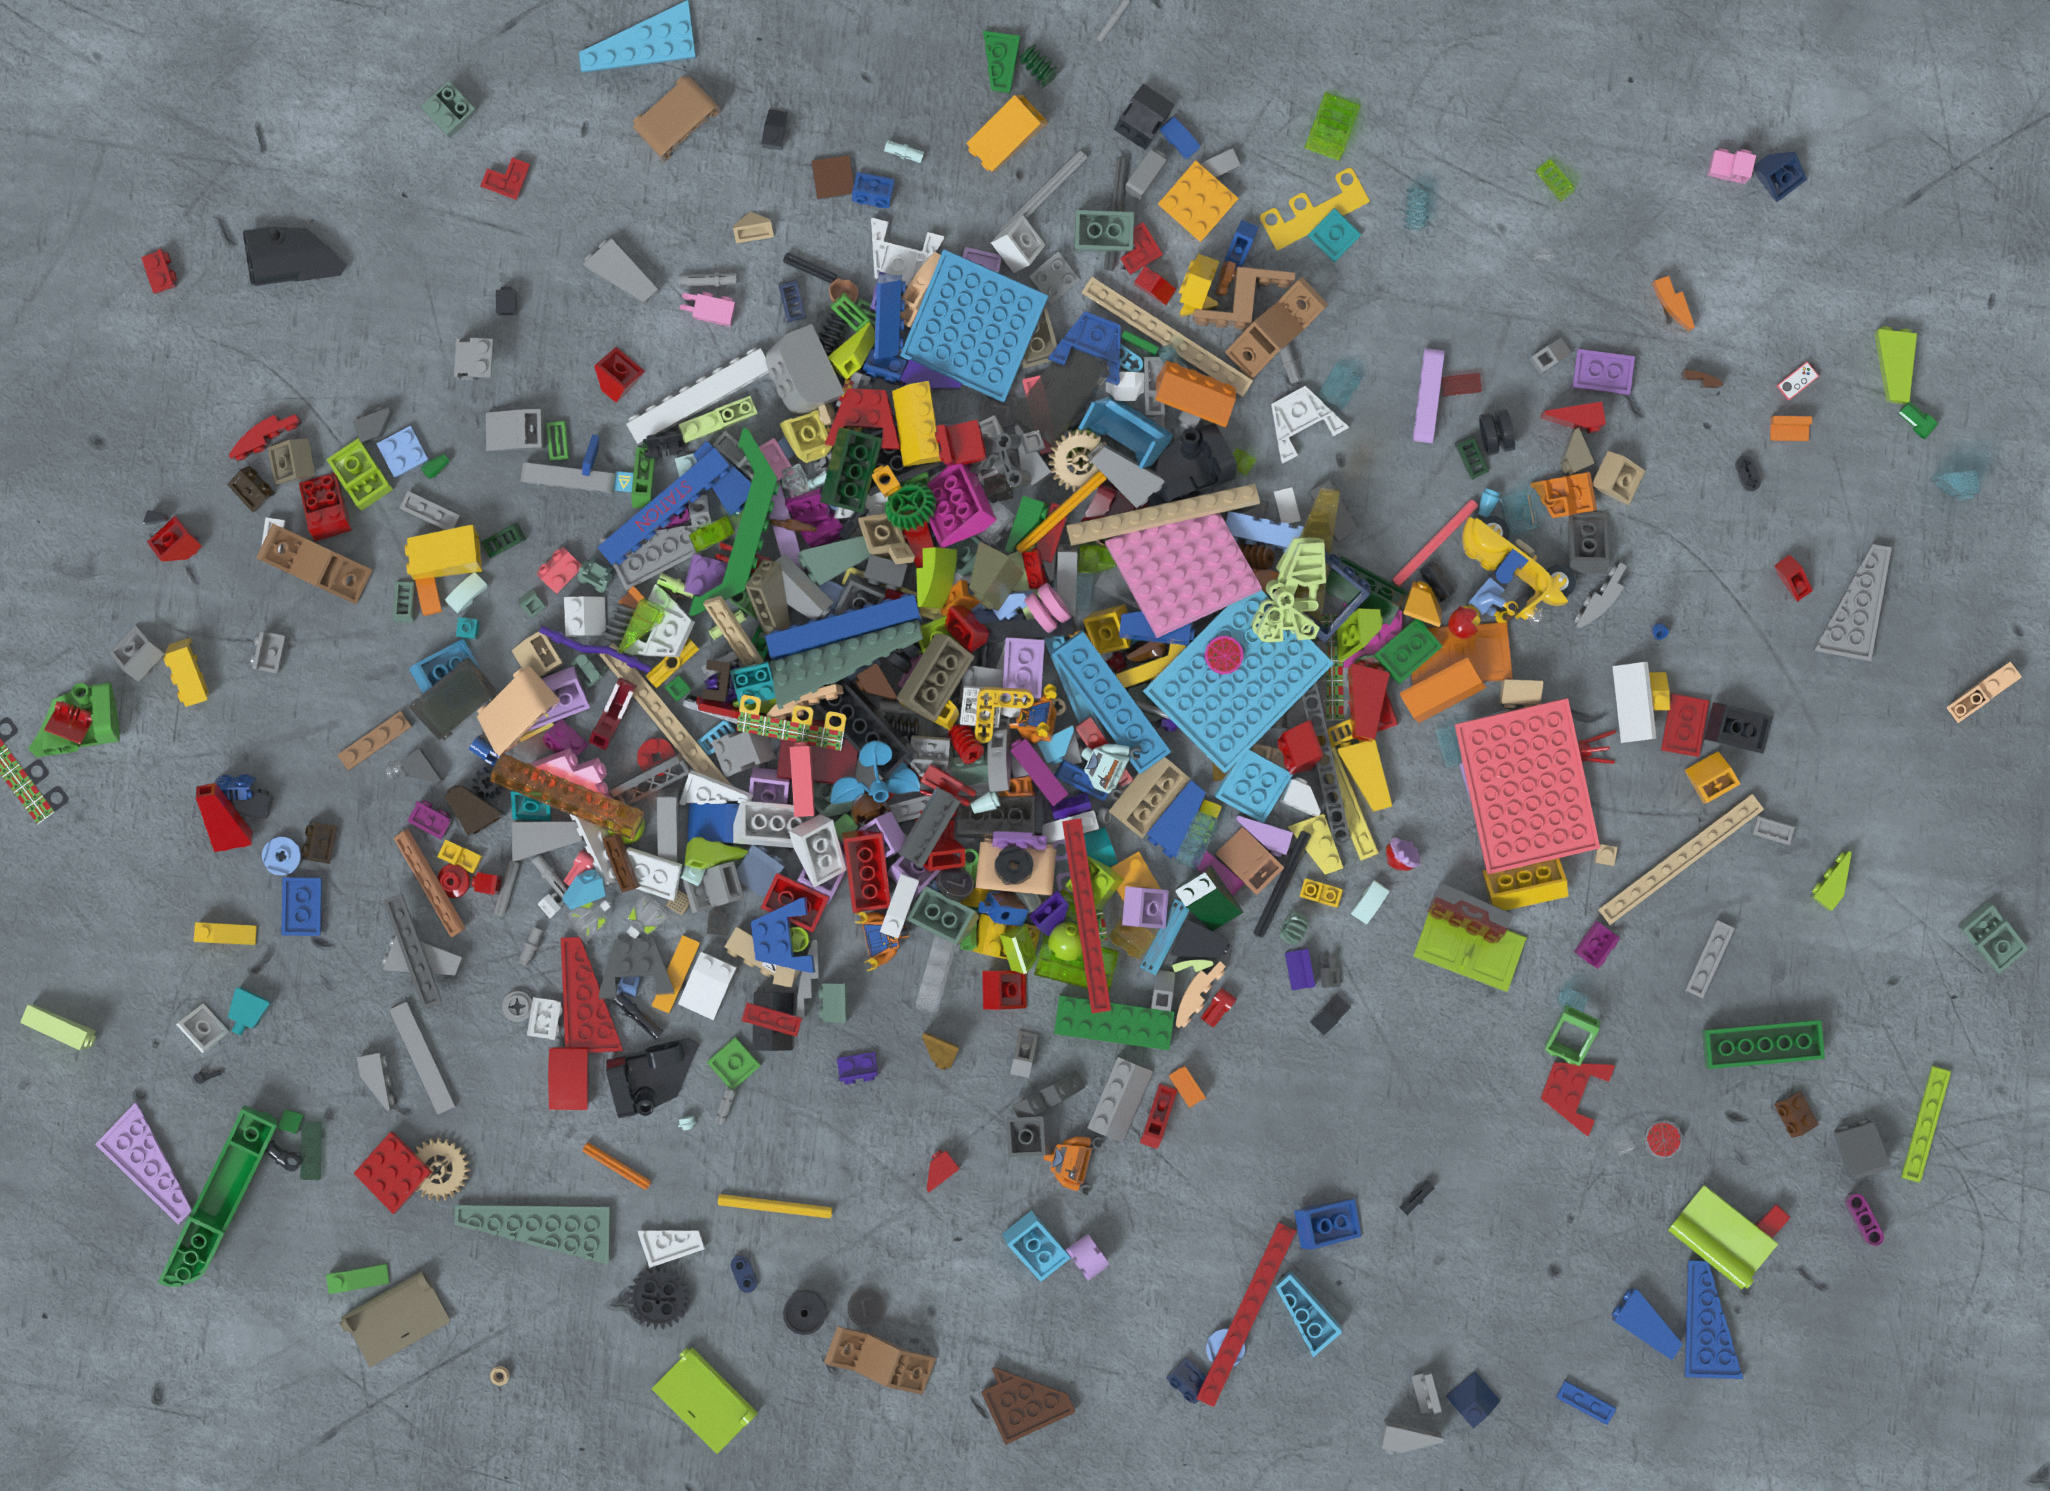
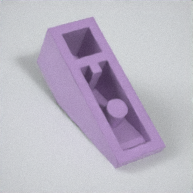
(1270, 837)

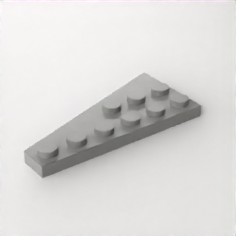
(657, 555)
(1856, 618)

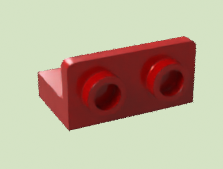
(159, 271)

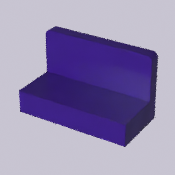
(1300, 969)

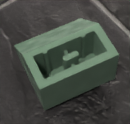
(448, 109)
(969, 773)

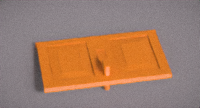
(1486, 649)

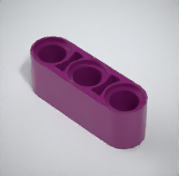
(1230, 880)
(1871, 1225)

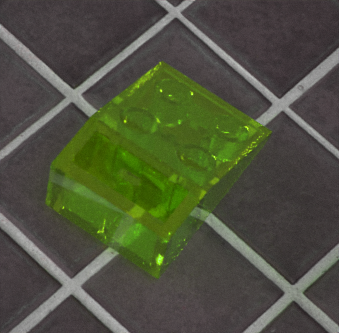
(1332, 126)

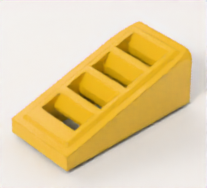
(1322, 741)

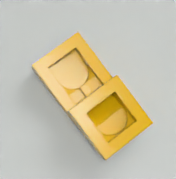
(459, 855)

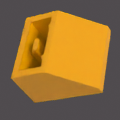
(1712, 777)

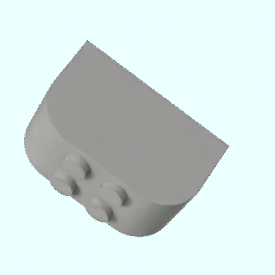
(803, 371)

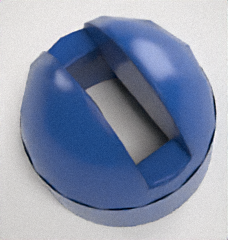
(1660, 627)

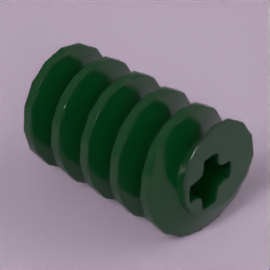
(1038, 65)

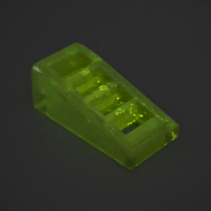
(1560, 176)

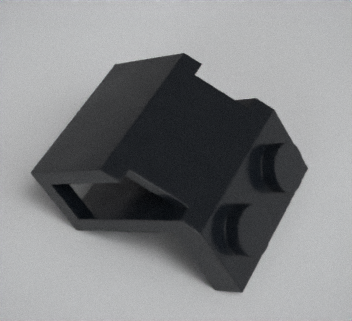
(1144, 116)

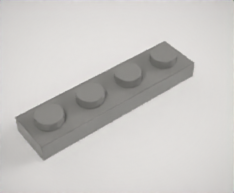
(1709, 959)

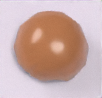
(843, 286)

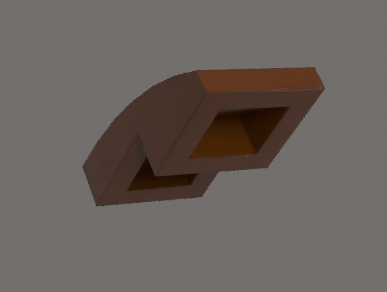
(1706, 380)

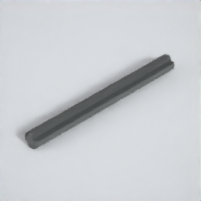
(1116, 204)

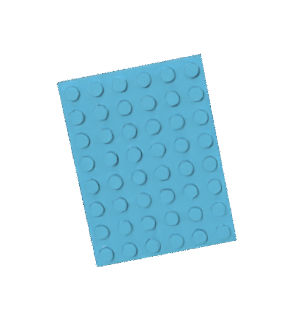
(1234, 710)

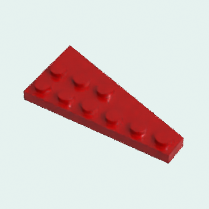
(585, 1015)

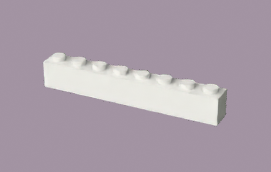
(700, 396)

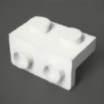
(544, 1018)

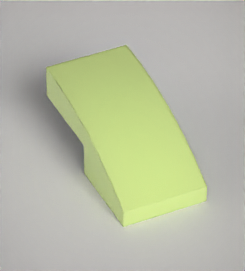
(1197, 965)

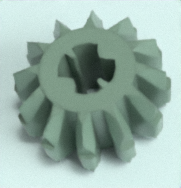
(1294, 928)

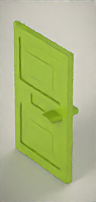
(1470, 954)

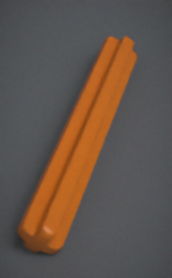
(616, 1166)

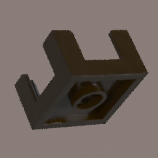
(723, 681)

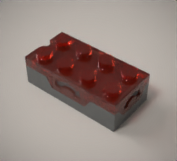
(1469, 913)

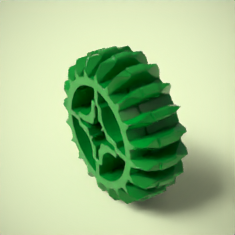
(910, 506)

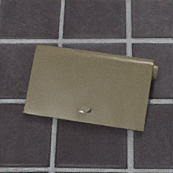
(403, 1309)

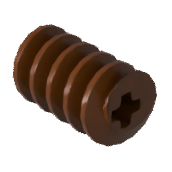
(1258, 556)

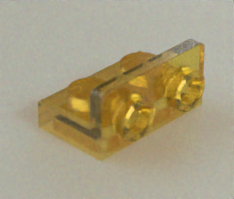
(1132, 939)

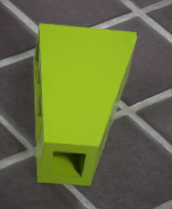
(1896, 362)

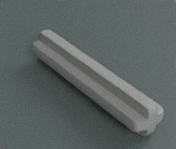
(506, 888)

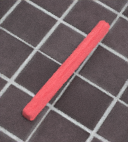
(1435, 542)

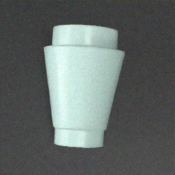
(986, 802)

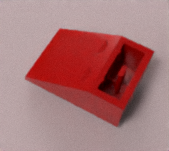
(324, 507)

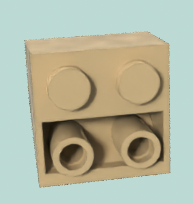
(538, 654)

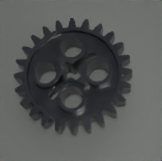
(657, 1315)

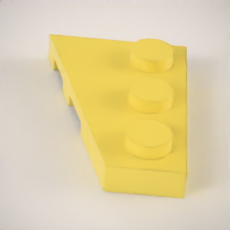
(1321, 844)

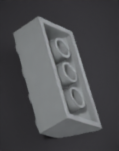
(1119, 1099)

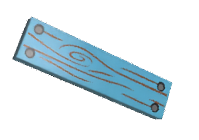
(1165, 937)

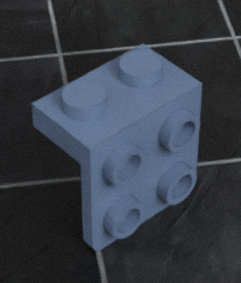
(759, 869)

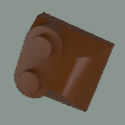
(1145, 650)

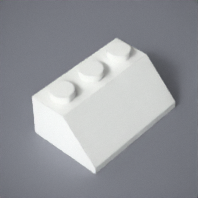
(1300, 796)

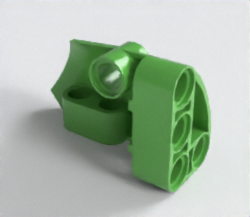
(103, 730)

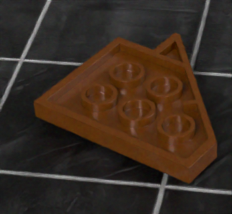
(1023, 1405)

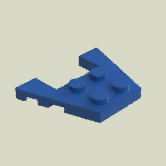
(1095, 337)
(774, 941)

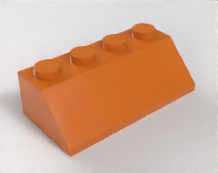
(1195, 393)

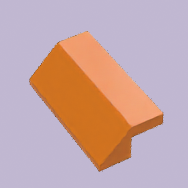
(1442, 690)

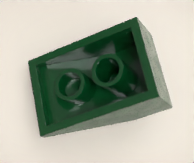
(1209, 898)

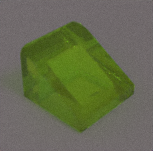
(1244, 461)

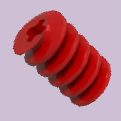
(965, 743)

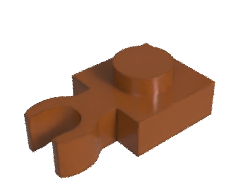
(1226, 275)

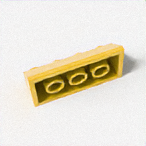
(916, 424)
(1526, 885)

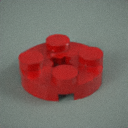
(651, 747)

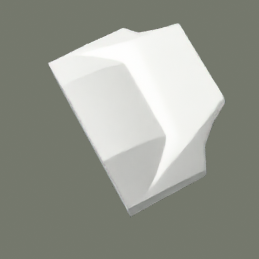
(1129, 387)

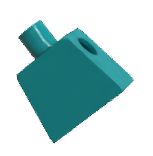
(247, 1009)

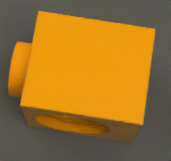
(889, 488)

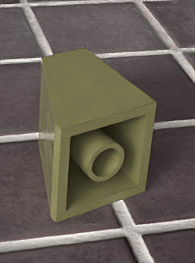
(993, 577)

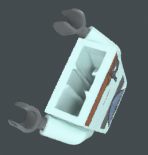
(1107, 765)

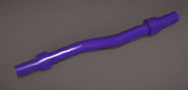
(559, 637)

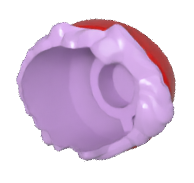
(1402, 855)

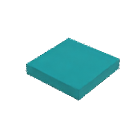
(1334, 235)

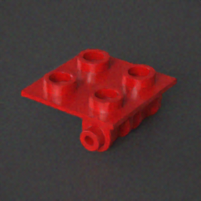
(69, 722)

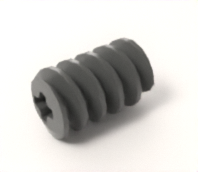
(619, 623)

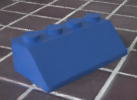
(889, 315)

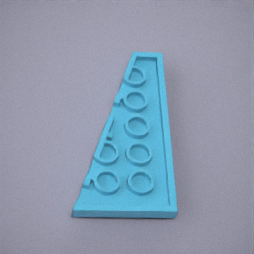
(655, 40)

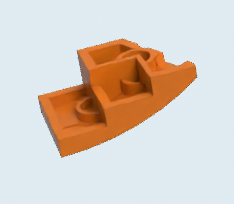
(1567, 494)

